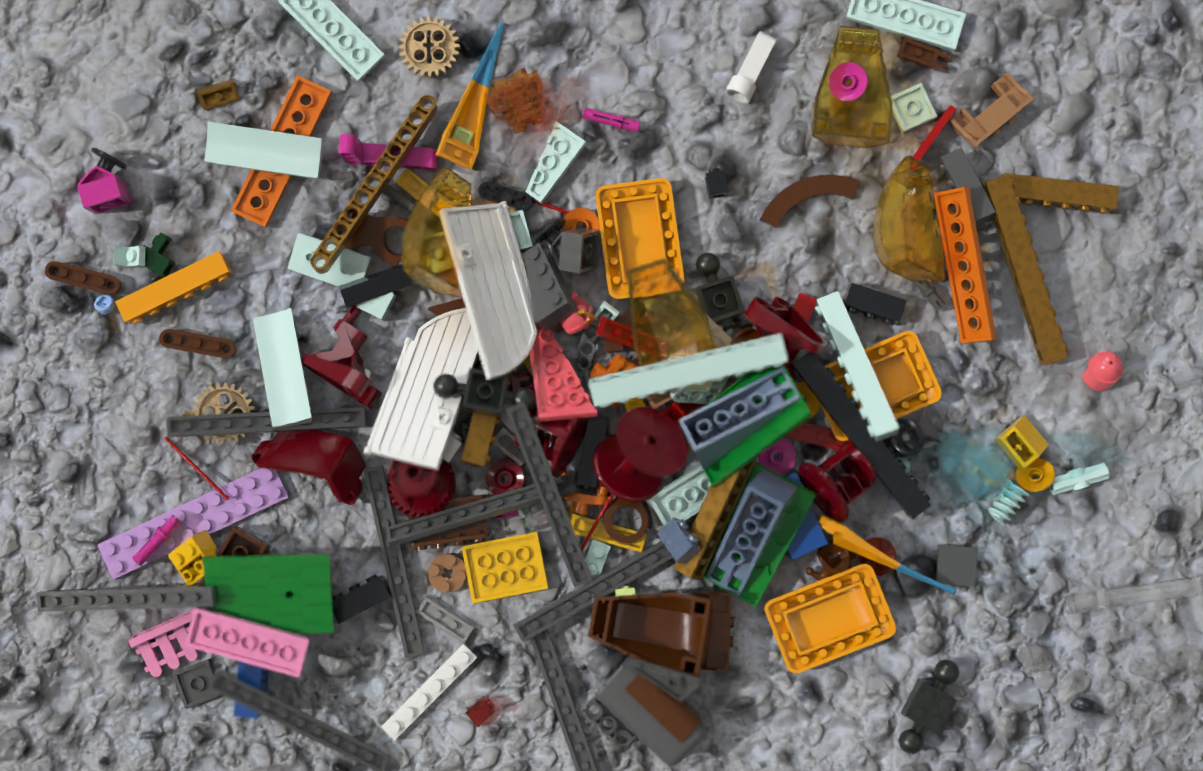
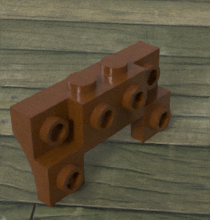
(720, 637)

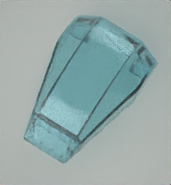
(972, 468)

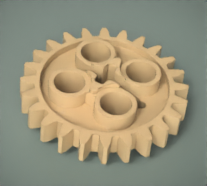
(446, 46)
(211, 400)

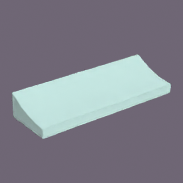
(264, 150)
(282, 369)

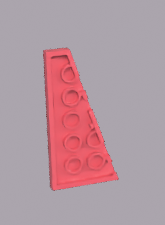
(555, 381)

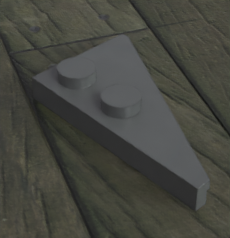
(673, 682)

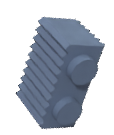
(679, 540)

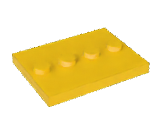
(504, 567)

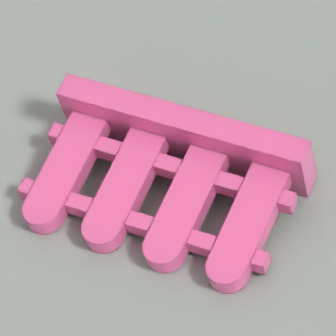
(164, 641)

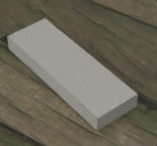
(445, 619)

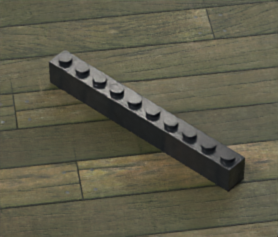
(850, 421)

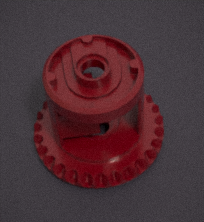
(570, 438)
(419, 489)
(837, 493)

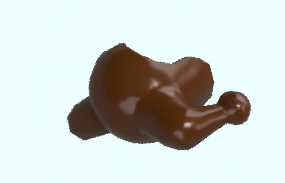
(833, 560)

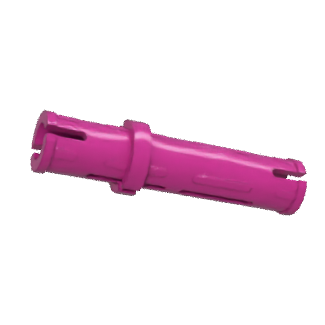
(633, 124)
(156, 540)

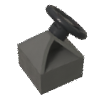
(571, 249)
(915, 433)

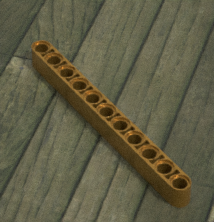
(374, 193)

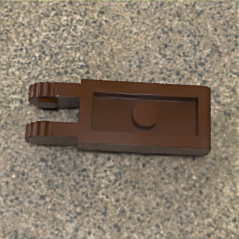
(923, 55)

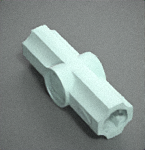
(1079, 478)

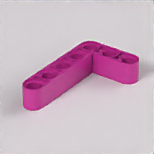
(359, 153)

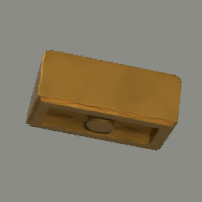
(218, 94)

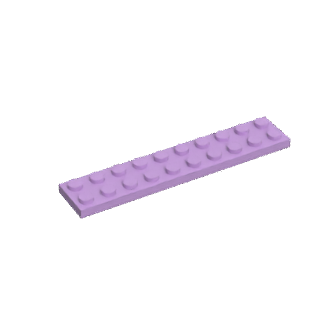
(208, 512)

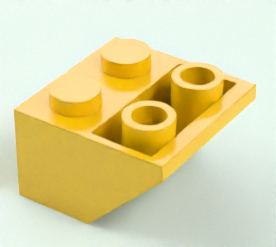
(1022, 442)
(189, 556)

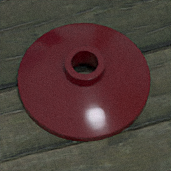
(500, 468)

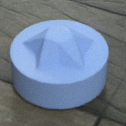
(104, 304)

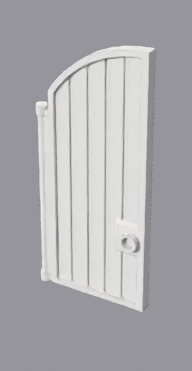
(492, 283)
(412, 418)

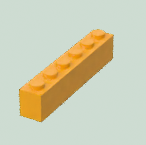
(174, 288)

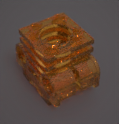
(519, 104)

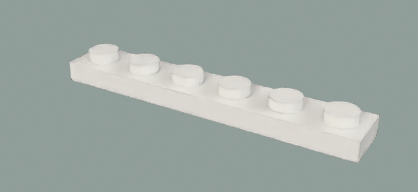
(428, 692)

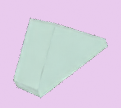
(378, 306)
(605, 311)

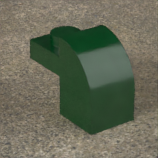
(154, 256)

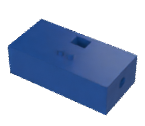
(809, 533)
(256, 677)

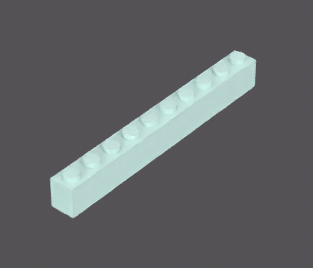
(688, 370)

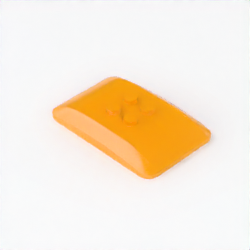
(636, 229)
(902, 374)
(830, 618)

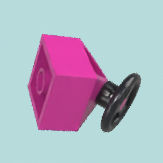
(102, 189)

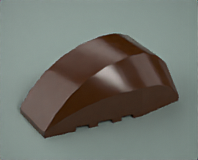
(656, 628)

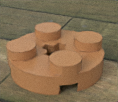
(436, 573)

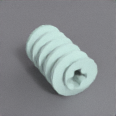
(1007, 503)

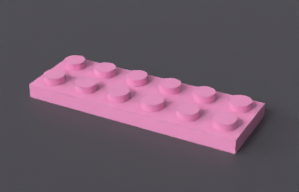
(247, 641)

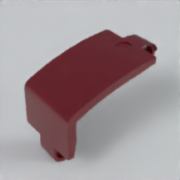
(316, 455)

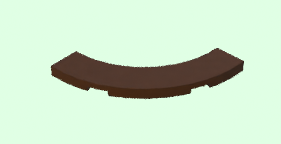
(805, 189)

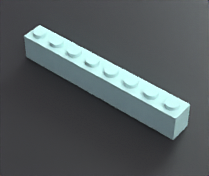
(857, 367)

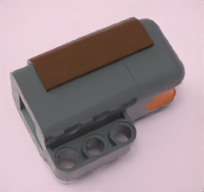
(646, 712)

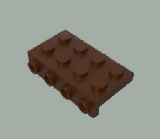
(475, 531)

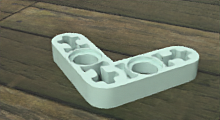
(703, 393)

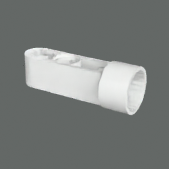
(743, 84)

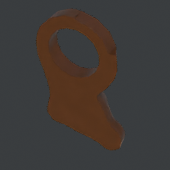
(373, 233)
(640, 507)

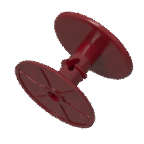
(640, 454)

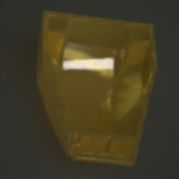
(863, 120)
(906, 224)
(424, 242)
(665, 315)

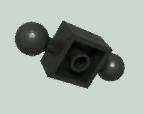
(719, 297)
(481, 394)
(928, 706)

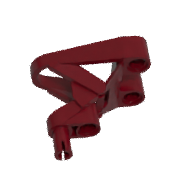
(785, 319)
(343, 364)

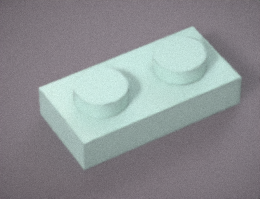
(596, 557)

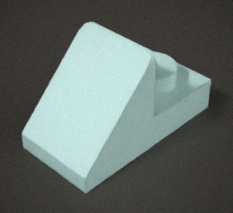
(129, 256)

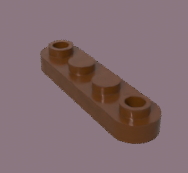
(82, 278)
(197, 343)

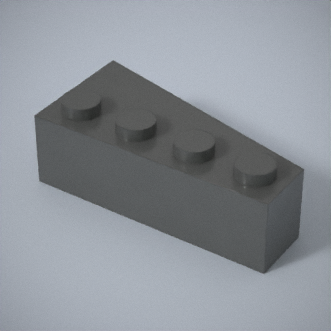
(959, 174)
(547, 287)

